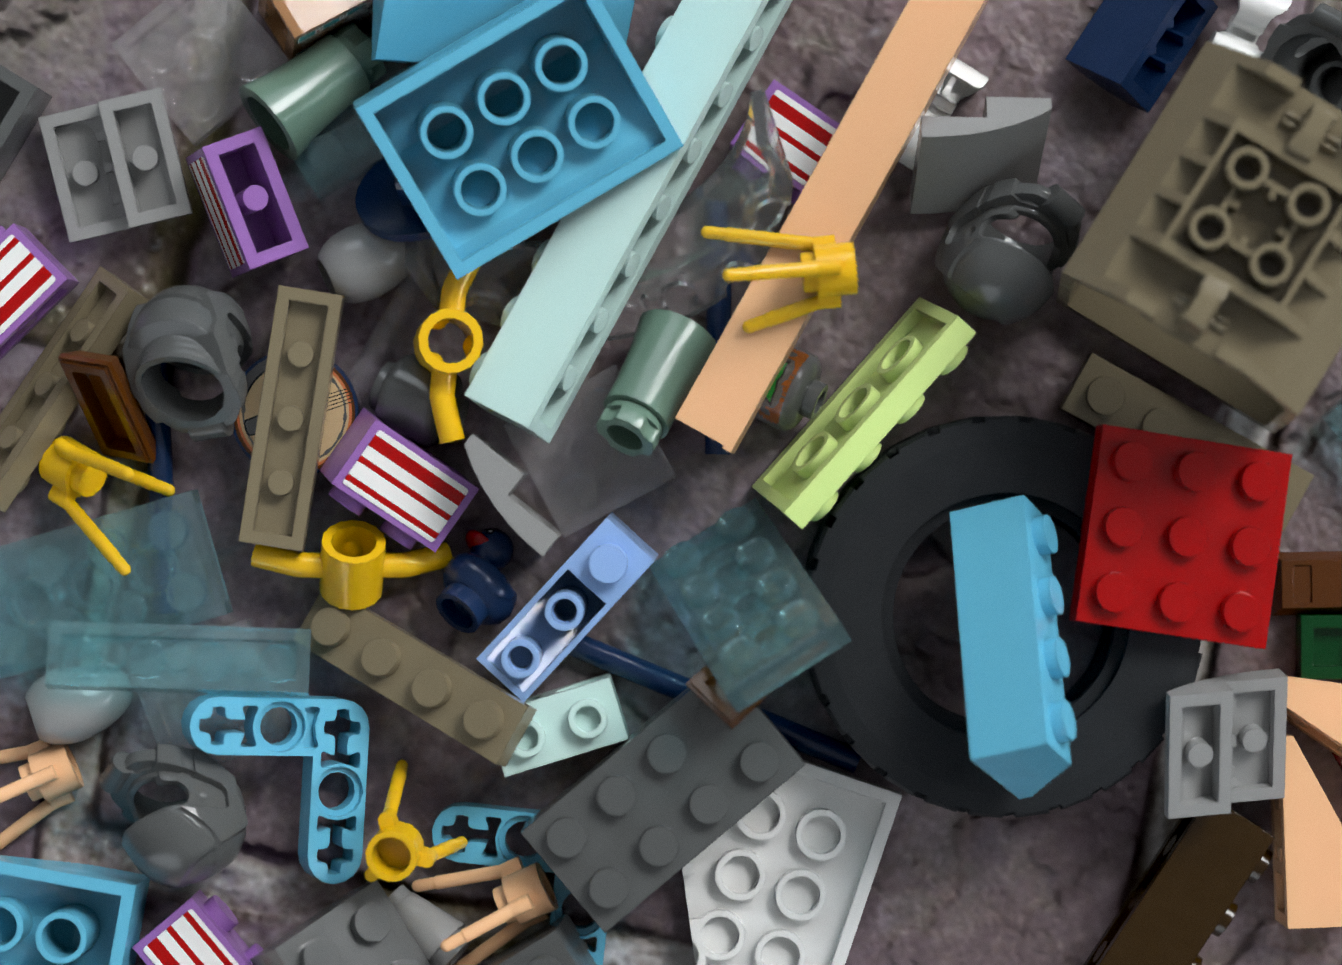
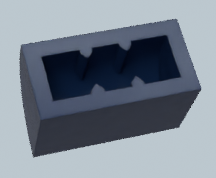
(1139, 45)

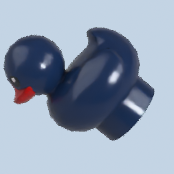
(474, 585)

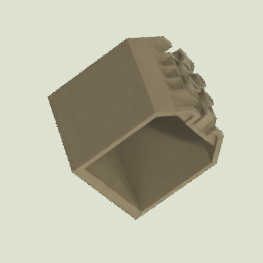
(1226, 239)

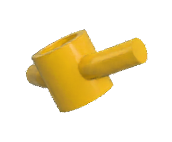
(445, 374)
(351, 563)

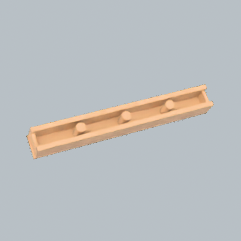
(831, 203)

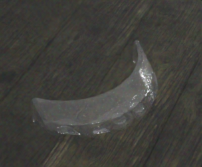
(686, 269)

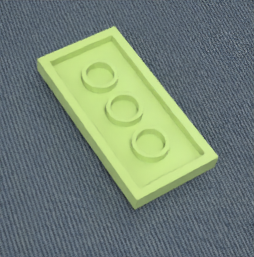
(863, 410)

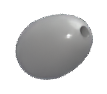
(361, 264)
(73, 715)

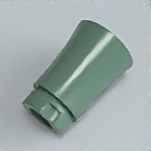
(311, 89)
(654, 381)

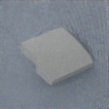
(974, 152)
(115, 165)
(499, 480)
(1225, 743)

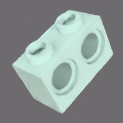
(570, 723)

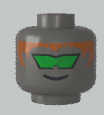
(794, 392)

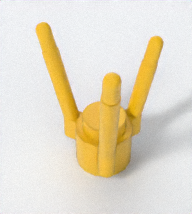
(827, 270)
(82, 472)
(399, 845)

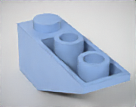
(567, 607)

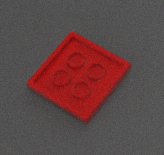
(1180, 536)

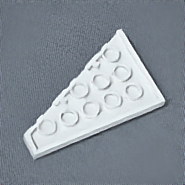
(791, 873)

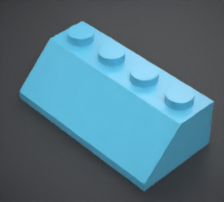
(1012, 643)

